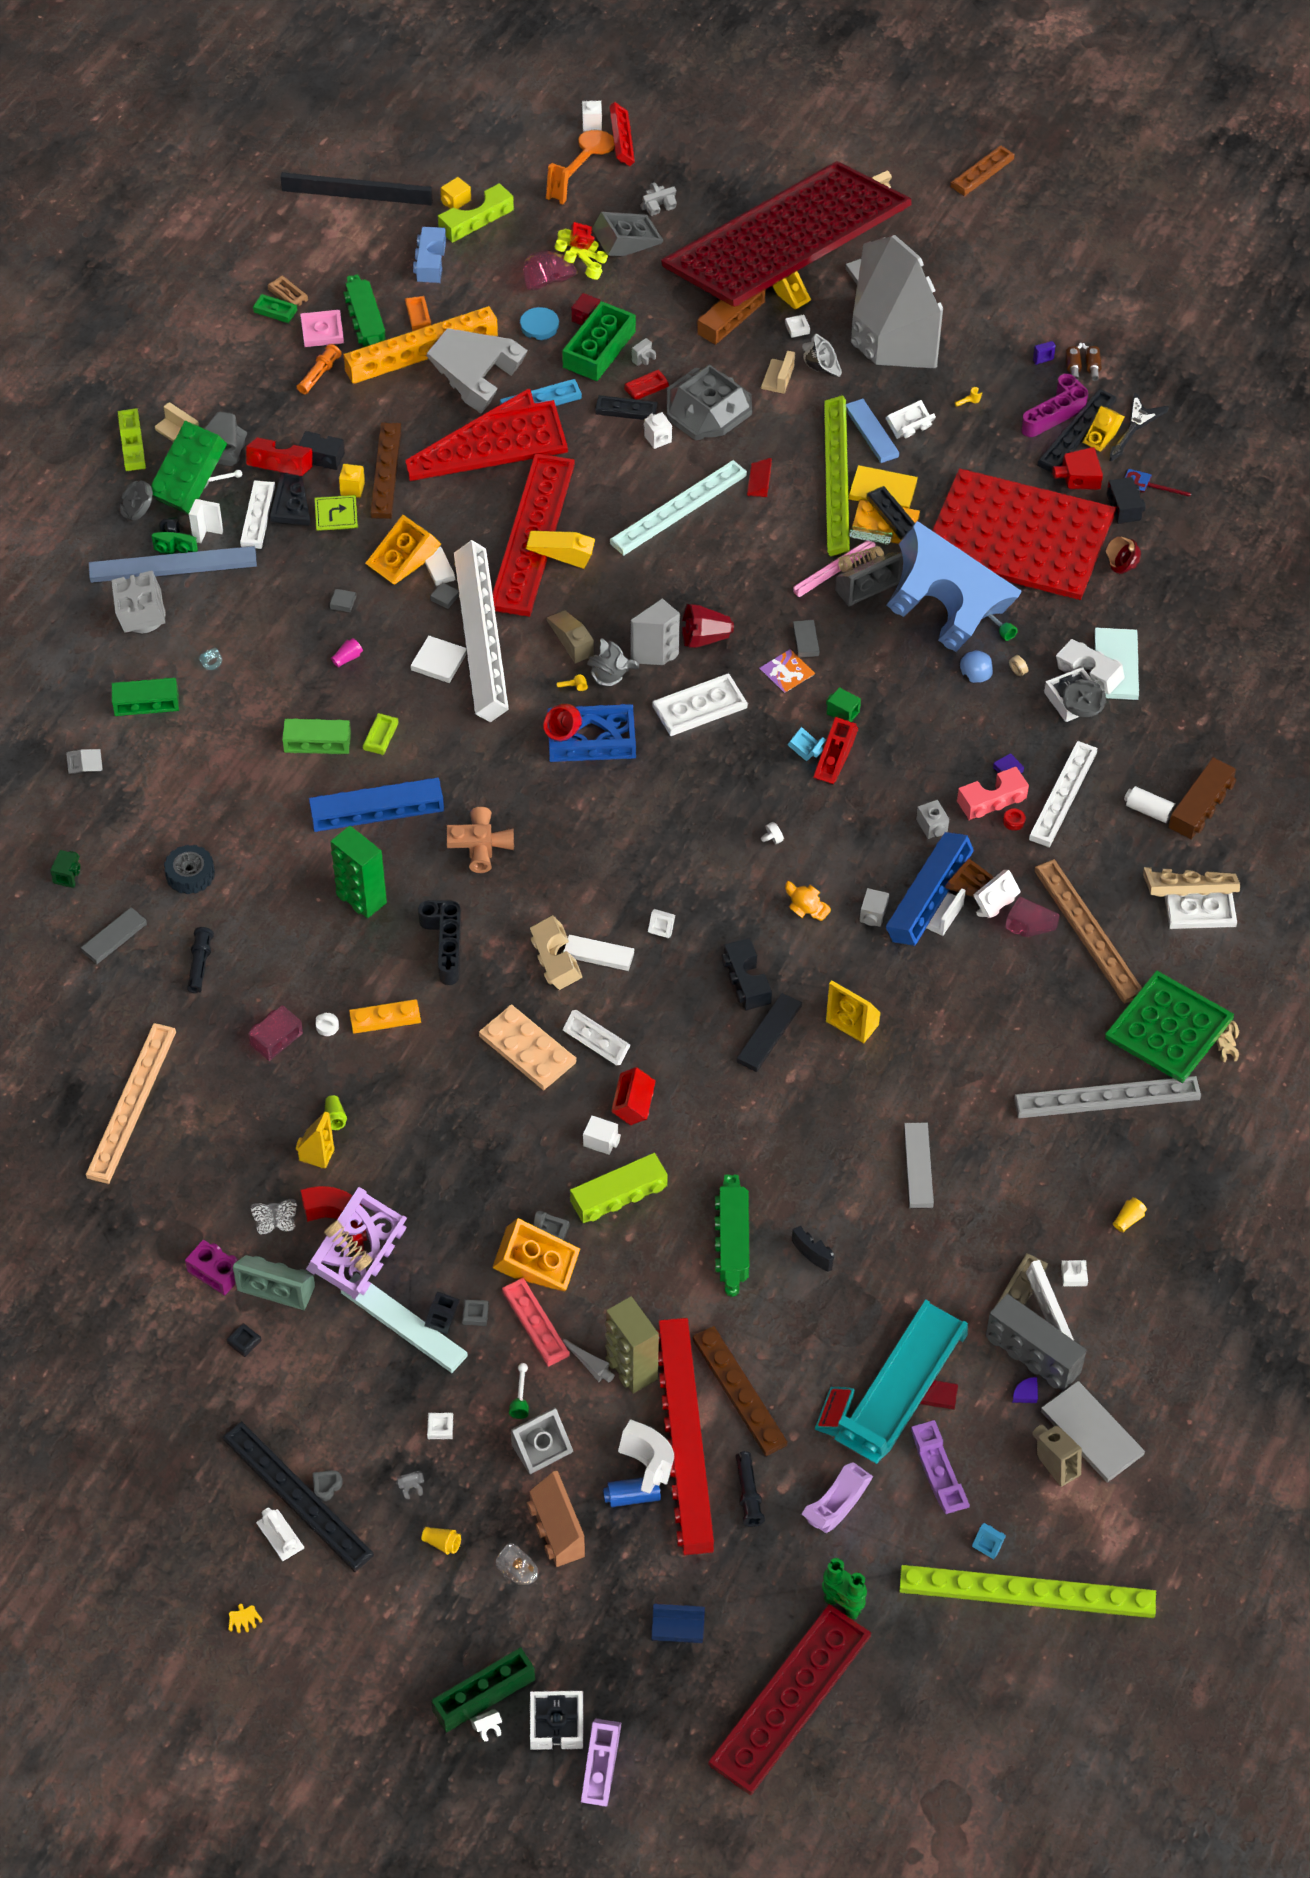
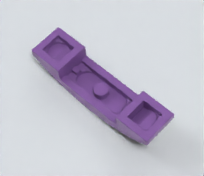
(938, 1468)

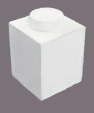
(592, 115)
(601, 1135)

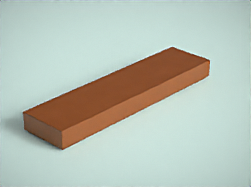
(982, 170)

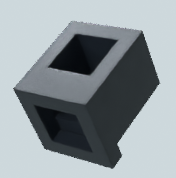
(442, 1312)

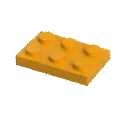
(869, 518)

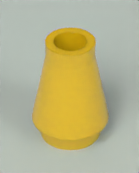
(1130, 1213)
(442, 1539)

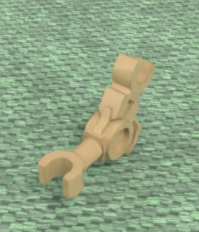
(1226, 1042)

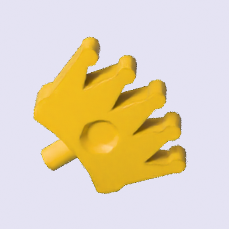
(242, 1617)

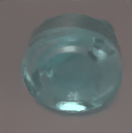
(208, 656)

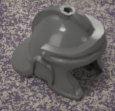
(610, 664)

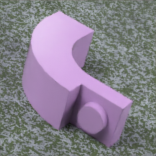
(839, 1499)

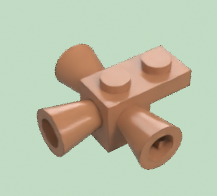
(479, 839)

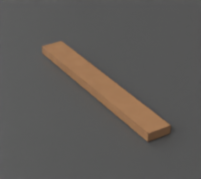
(1088, 930)

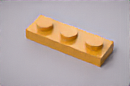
(385, 1016)

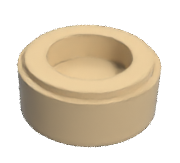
(1018, 665)

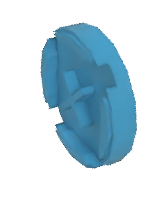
(539, 323)

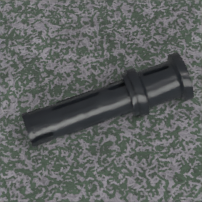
(200, 951)
(750, 1498)

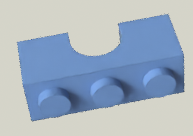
(428, 255)

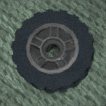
(188, 858)

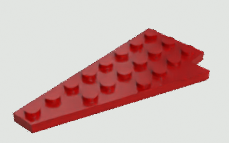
(499, 437)

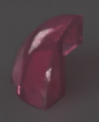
(545, 268)

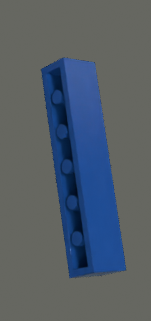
(376, 804)
(929, 889)

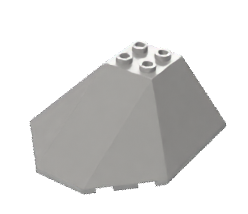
(895, 307)

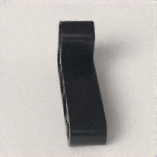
(446, 917)

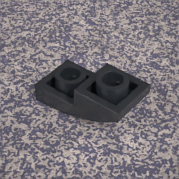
(814, 1252)

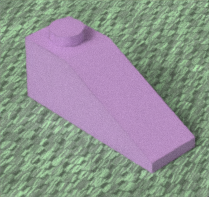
(601, 1762)

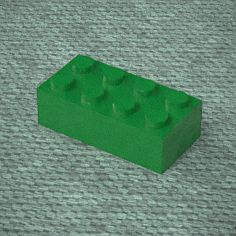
(599, 341)
(187, 467)
(358, 872)

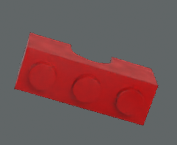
(294, 460)

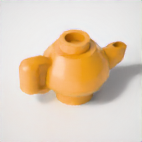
(806, 901)

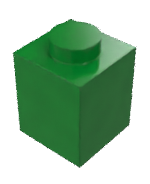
(843, 705)

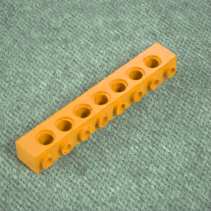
(412, 346)

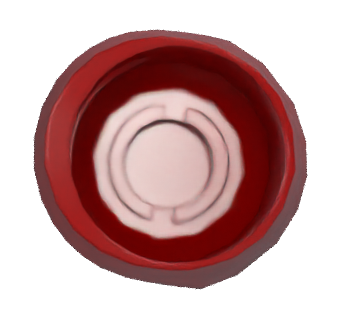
(563, 722)

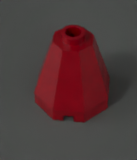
(704, 626)

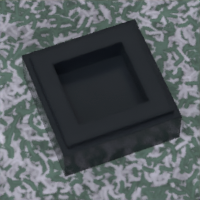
(244, 1340)

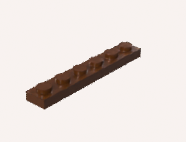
(386, 470)
(740, 1391)

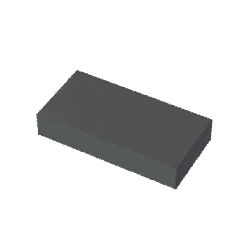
(806, 638)

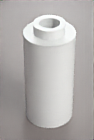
(1149, 804)

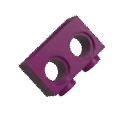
(210, 1271)

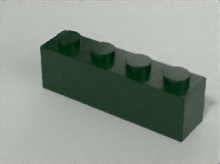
(483, 1689)

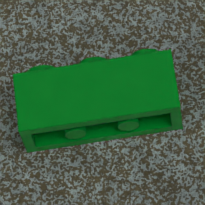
(145, 696)

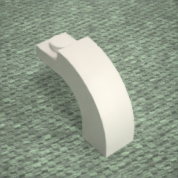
(649, 1448)

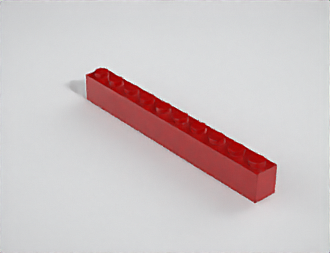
(685, 1438)

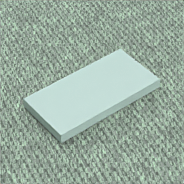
(1122, 646)

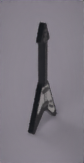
(1139, 418)

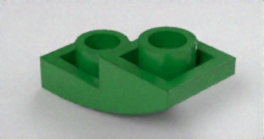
(170, 542)

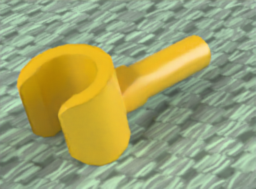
(973, 397)
(579, 681)

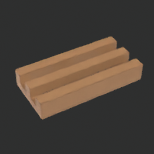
(284, 294)

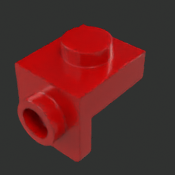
(581, 236)

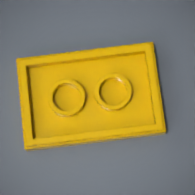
(869, 479)

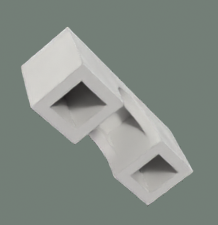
(1105, 671)

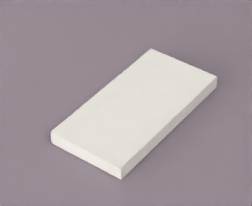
(699, 704)

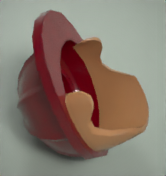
(1123, 554)

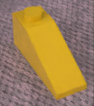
(563, 546)
(317, 1143)

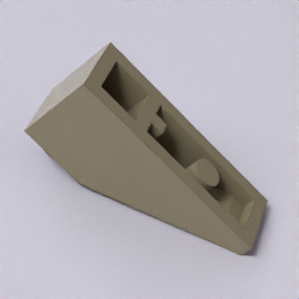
(572, 636)

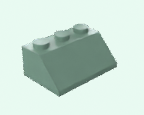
(274, 1281)

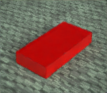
(646, 385)

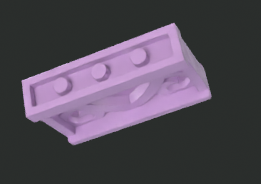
(355, 1212)

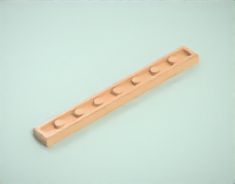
(130, 1103)

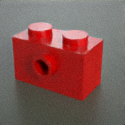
(633, 1096)

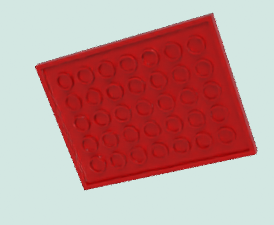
(1025, 531)

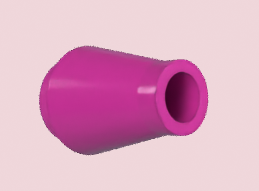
(348, 651)

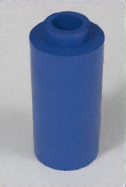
(629, 1492)

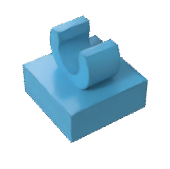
(988, 1540)

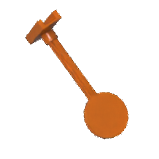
(591, 143)

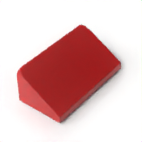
(759, 478)

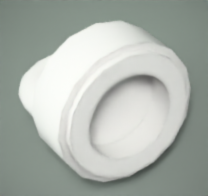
(773, 833)
(327, 1024)

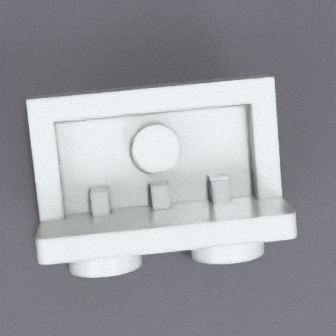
(909, 419)
(996, 894)

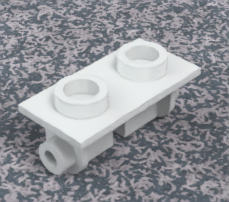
(279, 1534)

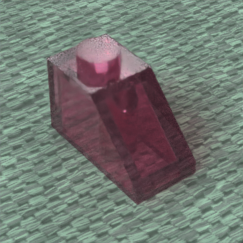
(1031, 919)

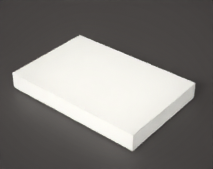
(1200, 911)

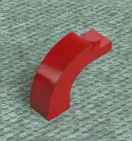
(329, 1203)

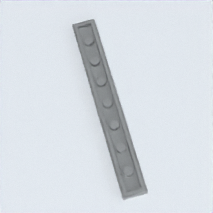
(1106, 1097)

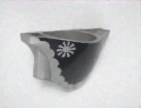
(821, 356)

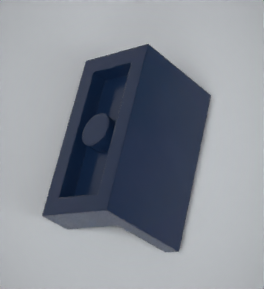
(678, 1623)

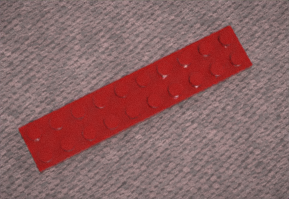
(538, 511)

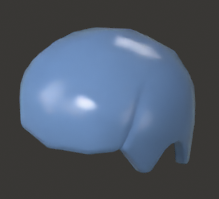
(976, 666)

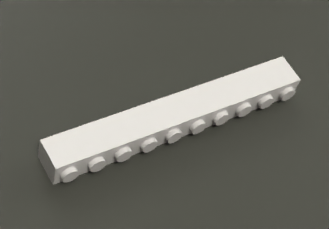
(481, 631)

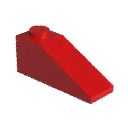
(836, 750)

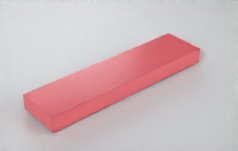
(535, 1322)

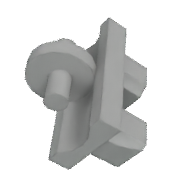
(658, 196)

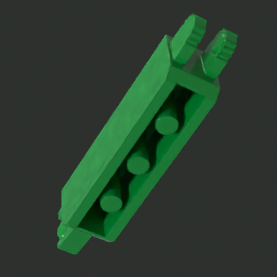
(364, 311)
(734, 1234)

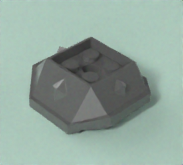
(707, 403)

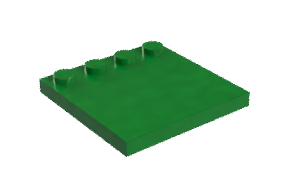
(1169, 1026)

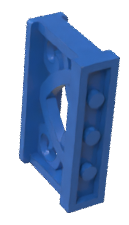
(613, 747)

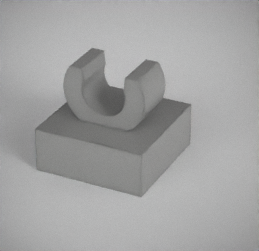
(642, 352)

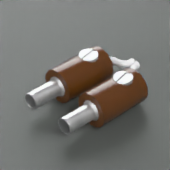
(1093, 360)

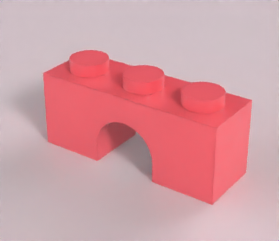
(978, 801)

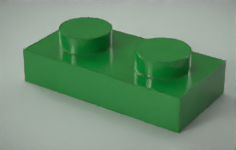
(275, 308)

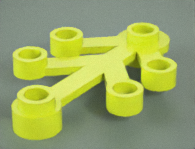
(593, 268)

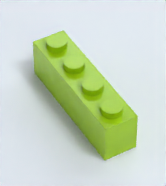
(618, 1188)

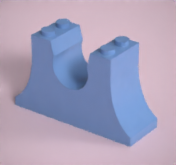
(954, 578)

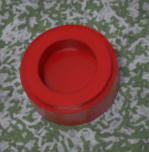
(1014, 819)

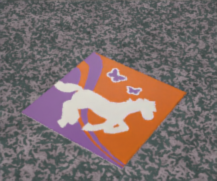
(787, 670)

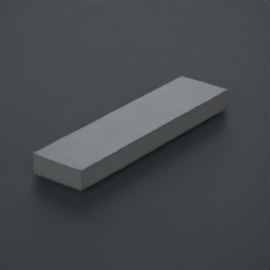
(918, 1165)

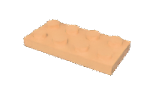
(527, 1047)

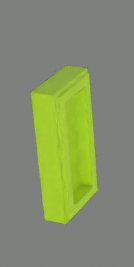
(380, 734)

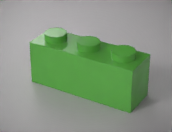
(316, 736)

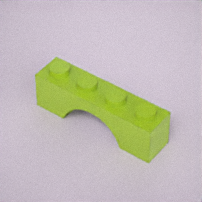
(461, 223)

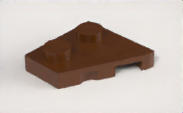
(970, 878)

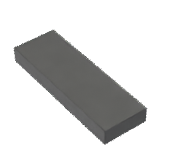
(113, 935)

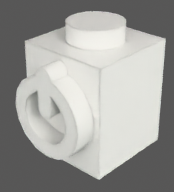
(657, 430)

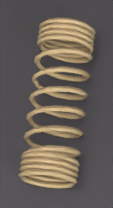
(846, 560)
(365, 1259)

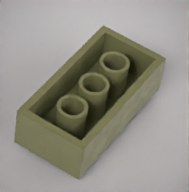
(631, 1345)

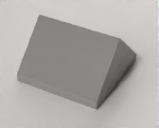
(541, 1441)

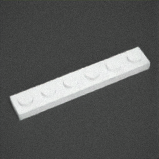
(1063, 794)

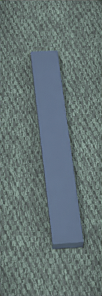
(173, 563)

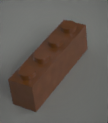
(1202, 798)

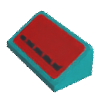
(835, 1406)

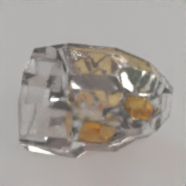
(517, 1565)

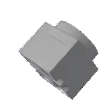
(138, 603)

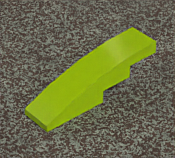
(131, 439)

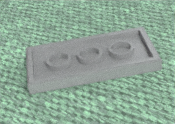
(1099, 1435)

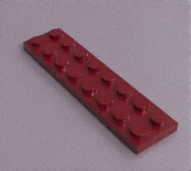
(789, 1699)

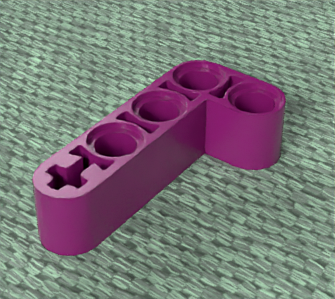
(1068, 402)

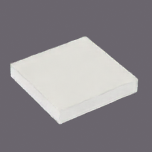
(439, 659)

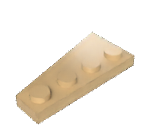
(1189, 882)

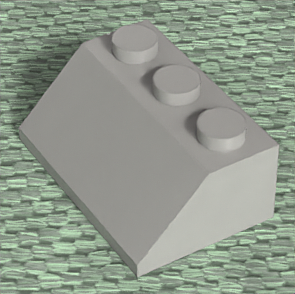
(655, 634)

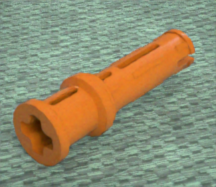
(323, 363)

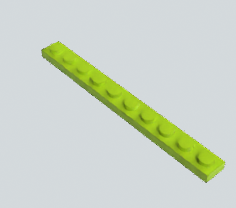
(836, 476)
(1028, 1591)

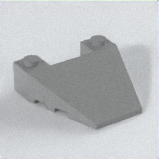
(467, 359)

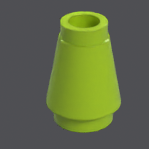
(336, 1112)

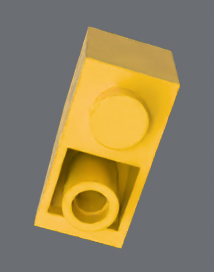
(1103, 428)

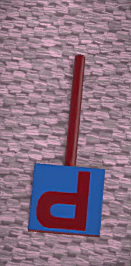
(1142, 480)

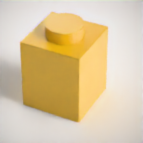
(455, 193)
(351, 480)

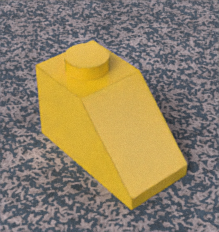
(792, 290)

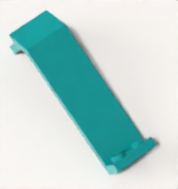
(902, 1383)

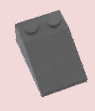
(625, 233)

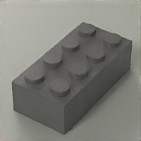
(1035, 1343)

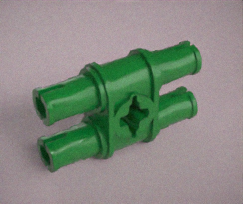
(844, 1588)

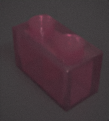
(275, 1032)

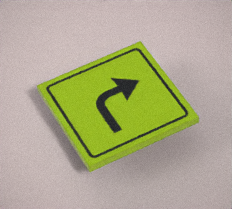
(336, 512)

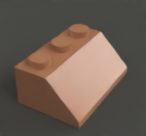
(556, 1520)

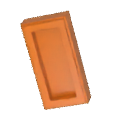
(417, 312)

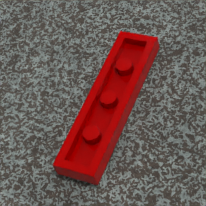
(622, 134)

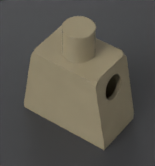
(1058, 1453)

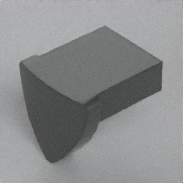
(552, 1225)

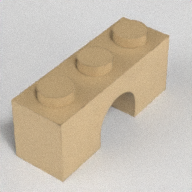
(548, 938)

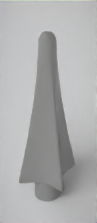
(595, 1365)

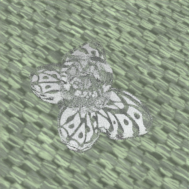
(274, 1216)

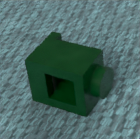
(66, 868)

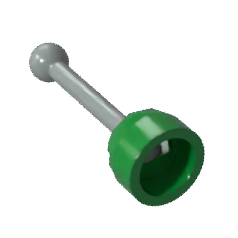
(1006, 630)

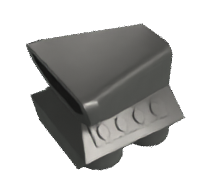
(226, 427)

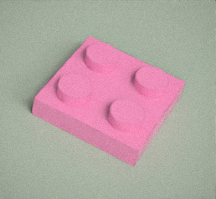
(322, 328)

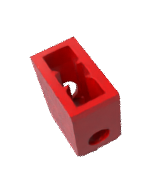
(1080, 470)

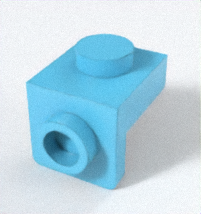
(806, 745)

